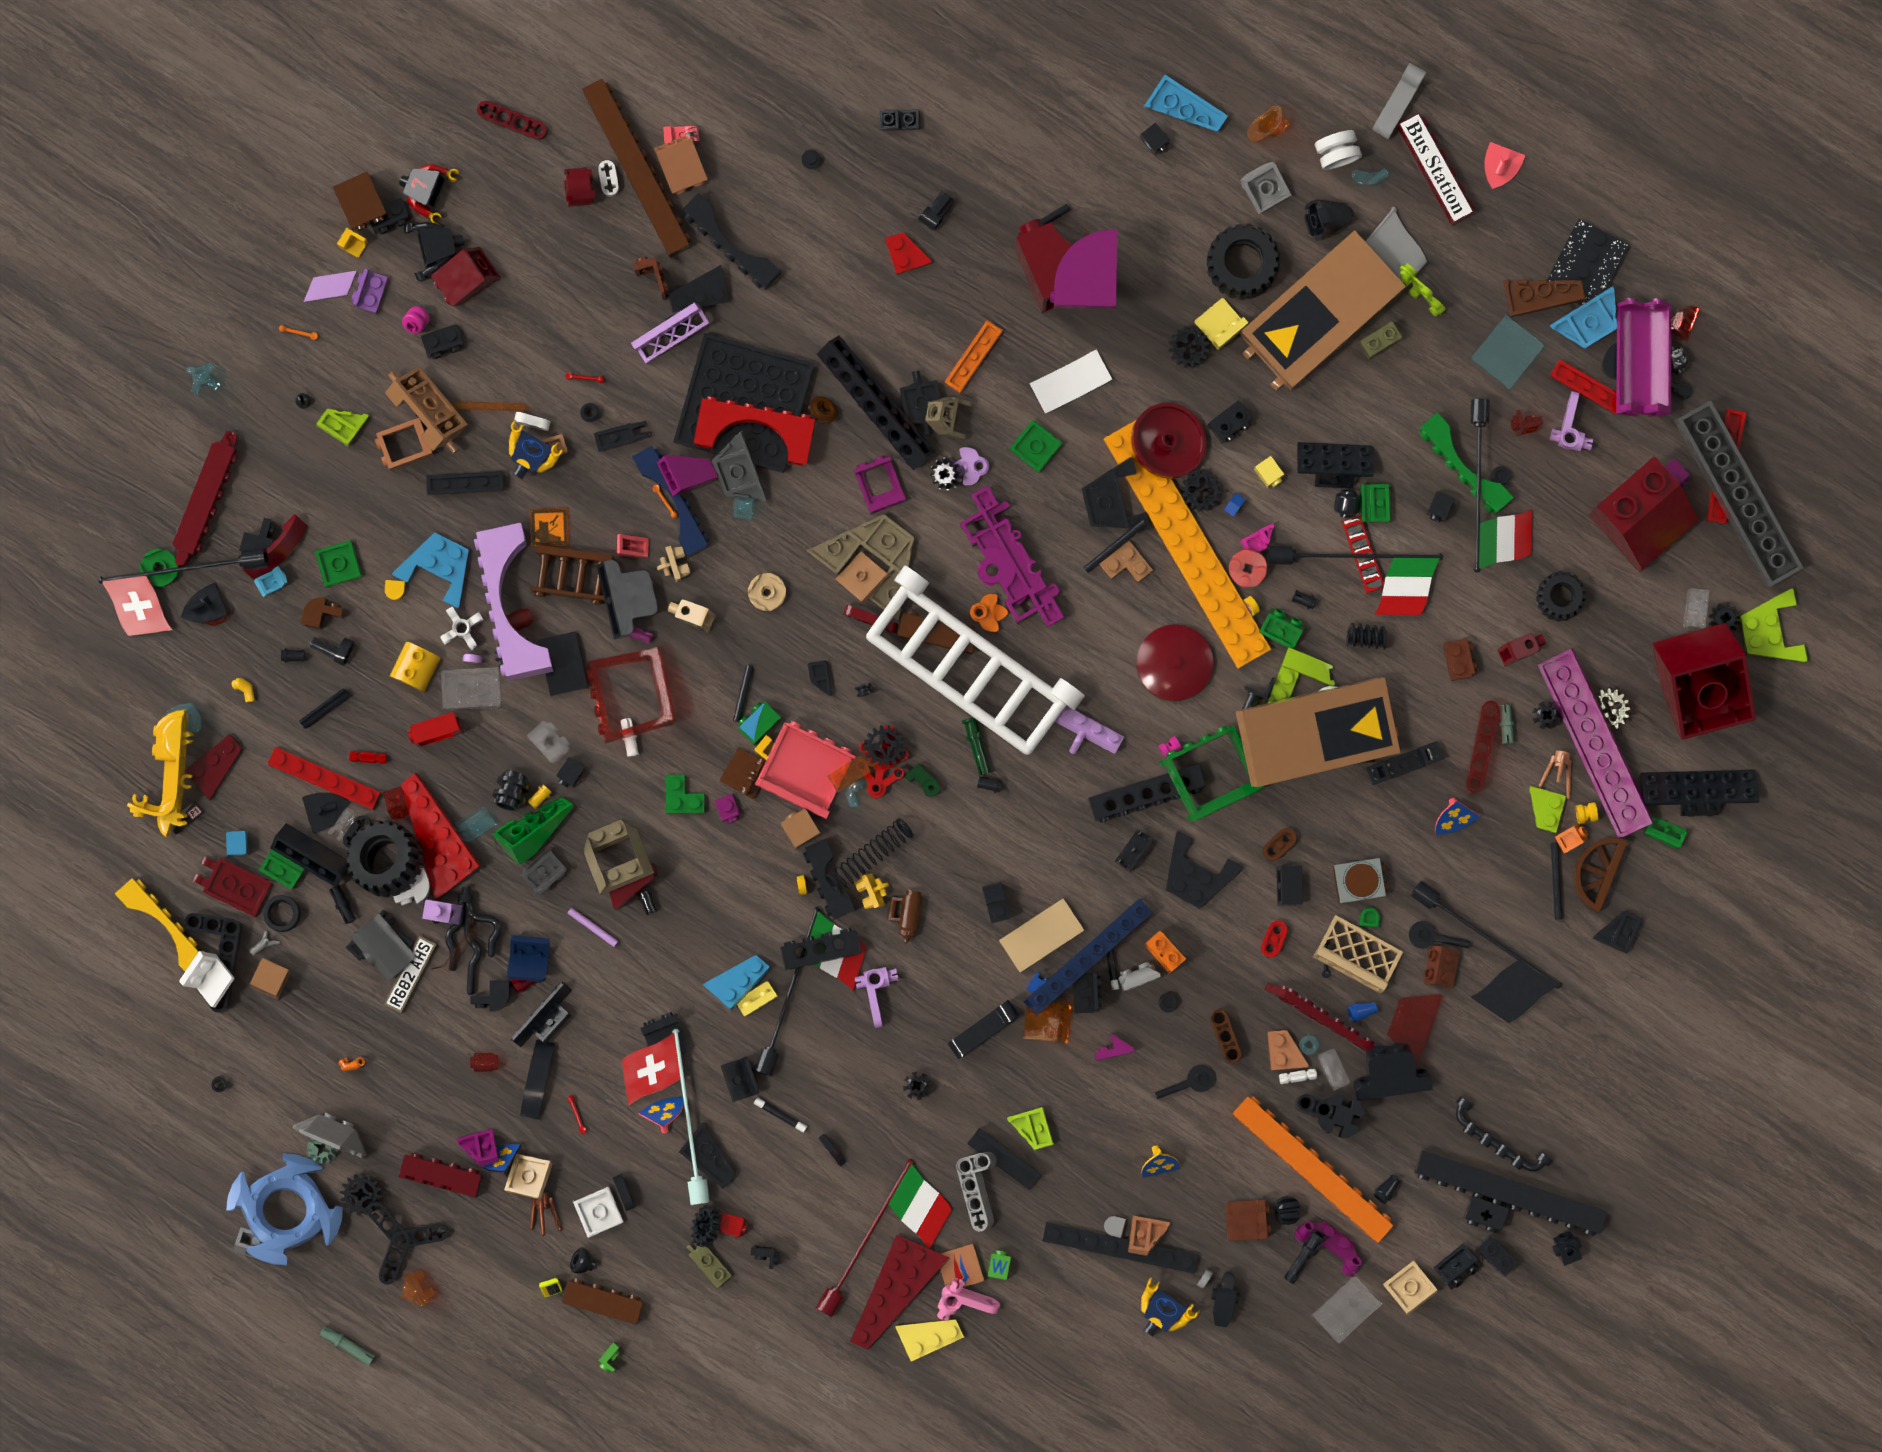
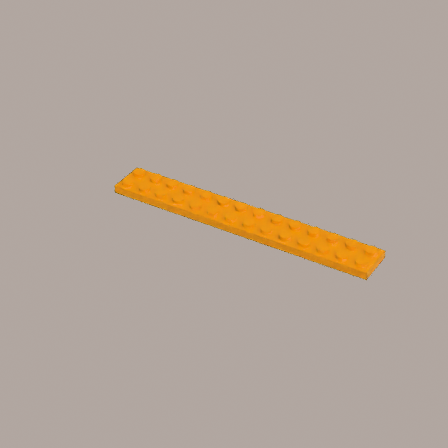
(1192, 556)

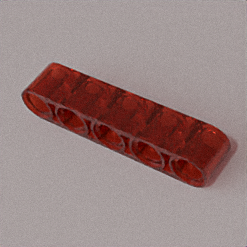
(1476, 755)

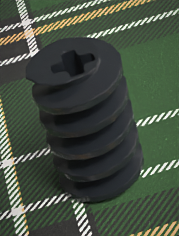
(1366, 635)

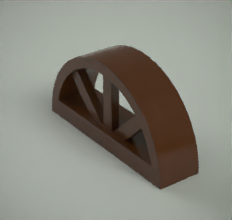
(1605, 882)

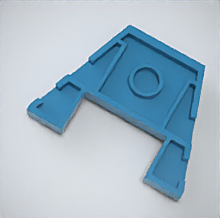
(442, 559)

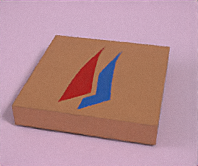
(962, 1265)

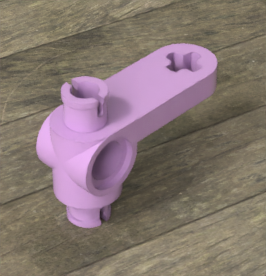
(1580, 440)
(885, 978)

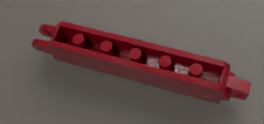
(204, 498)

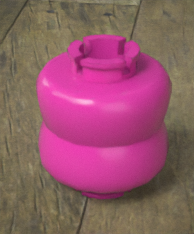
(415, 320)

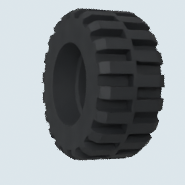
(1250, 237)
(367, 845)

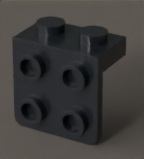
(657, 1031)

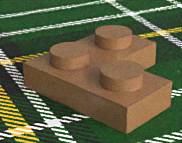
(1127, 558)

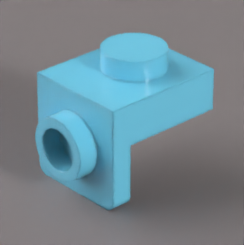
(271, 581)

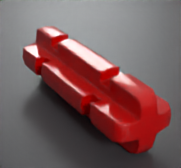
(367, 757)

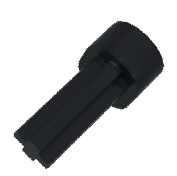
(339, 654)

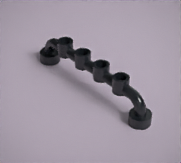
(1487, 1140)

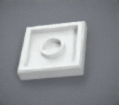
(598, 1212)

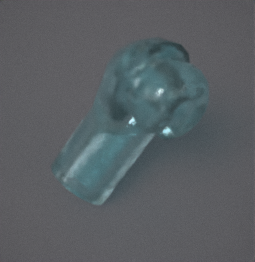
(851, 792)

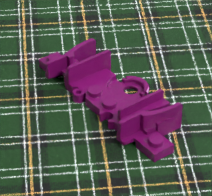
(1011, 559)

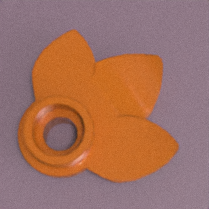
(991, 613)

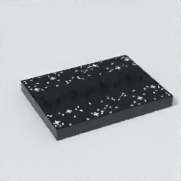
(1590, 258)

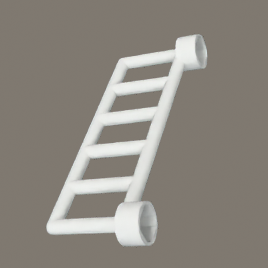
(1061, 694)

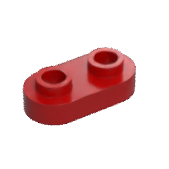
(1273, 939)

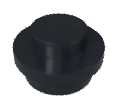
(810, 159)

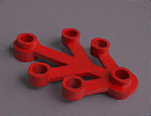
(878, 780)

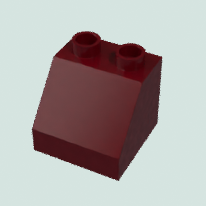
(1645, 514)
(1704, 681)

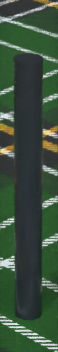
(1115, 545)
(1556, 881)

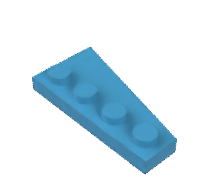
(1183, 104)

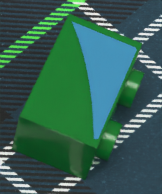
(758, 723)

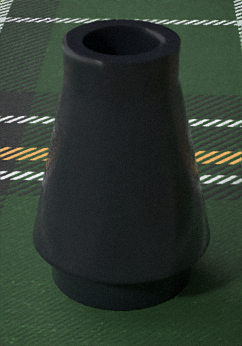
(1386, 1190)

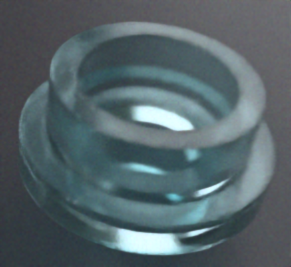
(1313, 1040)

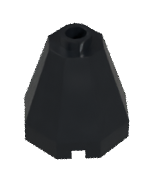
(1326, 217)

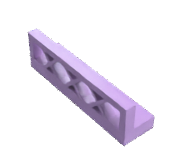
(665, 327)

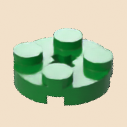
(164, 558)

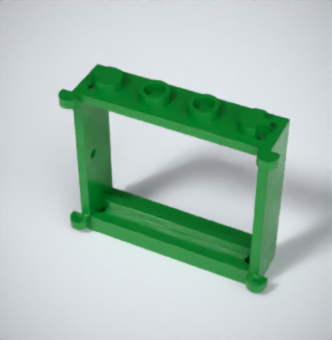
(1222, 801)

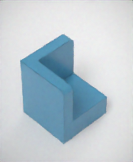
(237, 843)

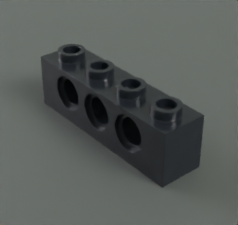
(792, 961)

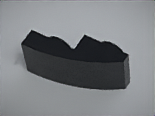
(900, 120)

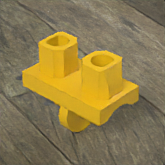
(875, 890)

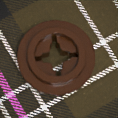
(827, 407)

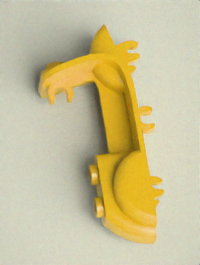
(170, 747)

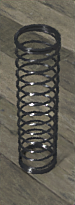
(835, 885)

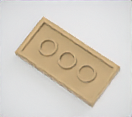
(1041, 935)

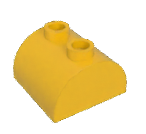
(415, 666)

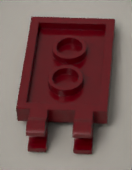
(234, 886)

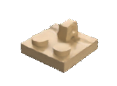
(528, 1176)
(1410, 1287)

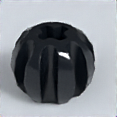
(1546, 721)
(916, 1091)
(1287, 1210)

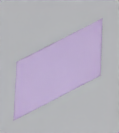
(330, 286)

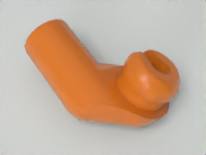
(354, 1065)

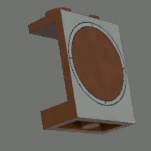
(1360, 880)

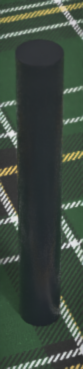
(1054, 215)
(743, 693)

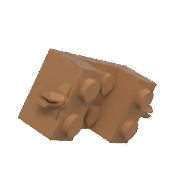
(441, 420)

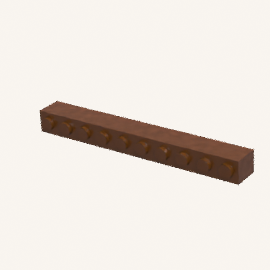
(635, 167)

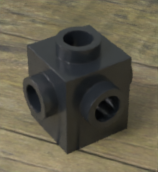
(1567, 1248)

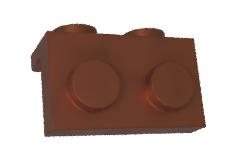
(1441, 966)

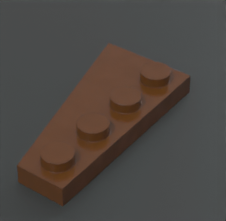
(1540, 295)

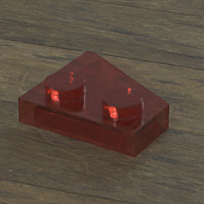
(1683, 322)

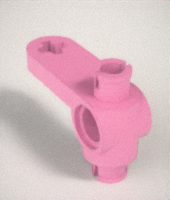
(965, 1297)

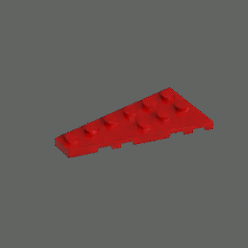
(444, 850)

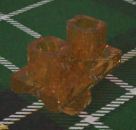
(412, 1281)

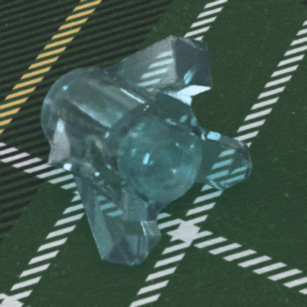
(202, 377)

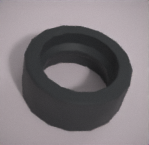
(267, 910)

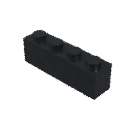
(310, 855)

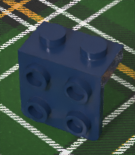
(528, 958)

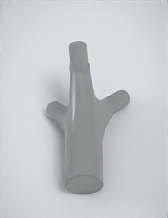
(263, 944)

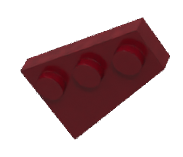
(213, 766)

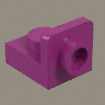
(727, 809)

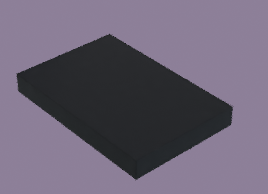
(566, 662)

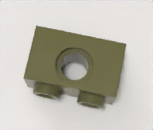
(1380, 341)

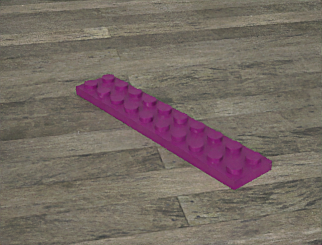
(1595, 743)

